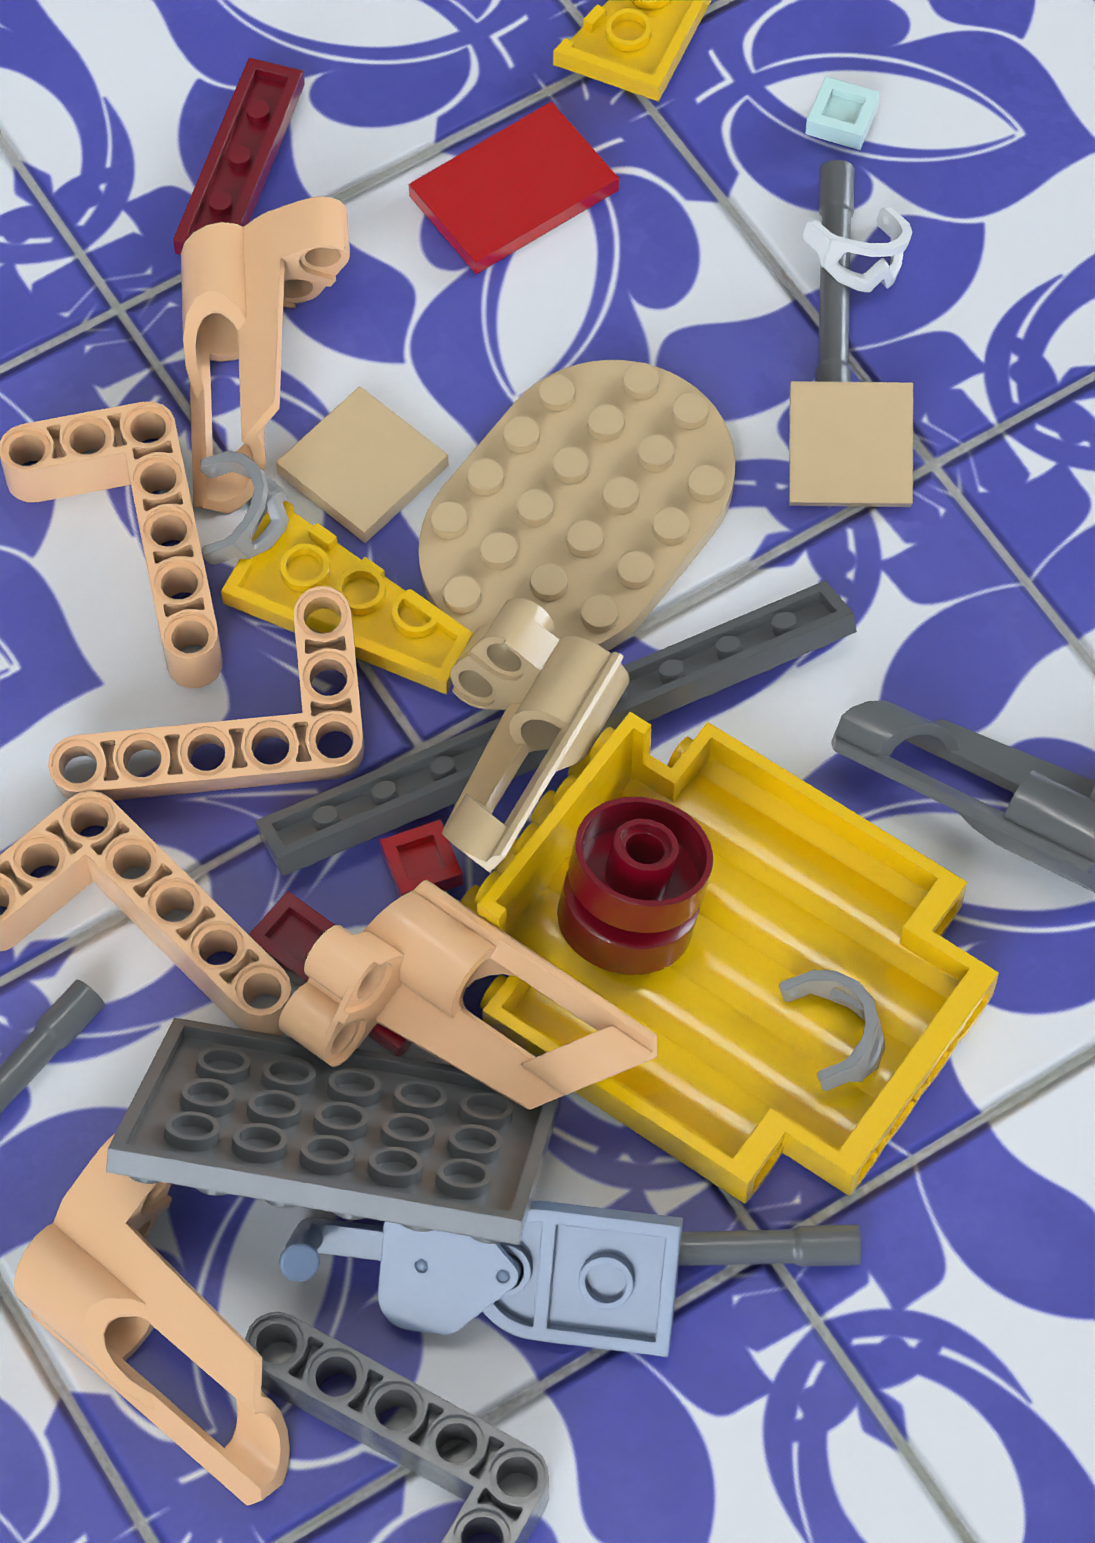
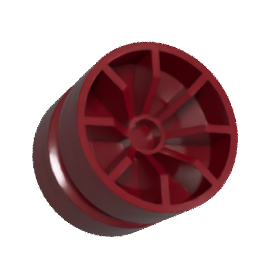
(634, 885)

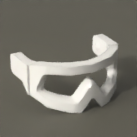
(833, 248)

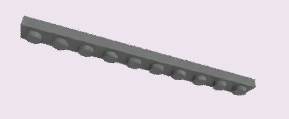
(657, 685)

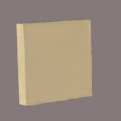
(851, 444)
(362, 464)

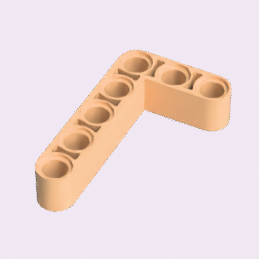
(161, 517)
(241, 736)
(142, 900)

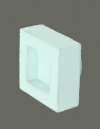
(842, 113)

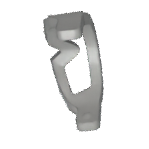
(240, 542)
(870, 1049)

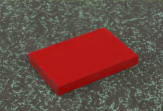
(513, 187)

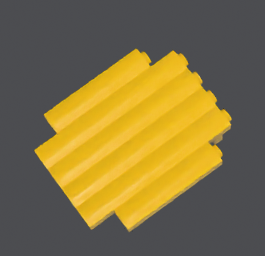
(787, 894)

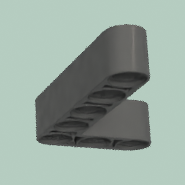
(419, 1443)

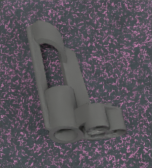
(1051, 807)

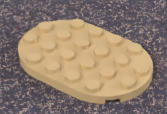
(581, 502)

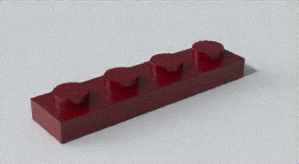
(243, 148)

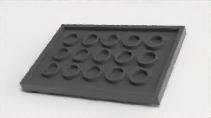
(349, 1139)

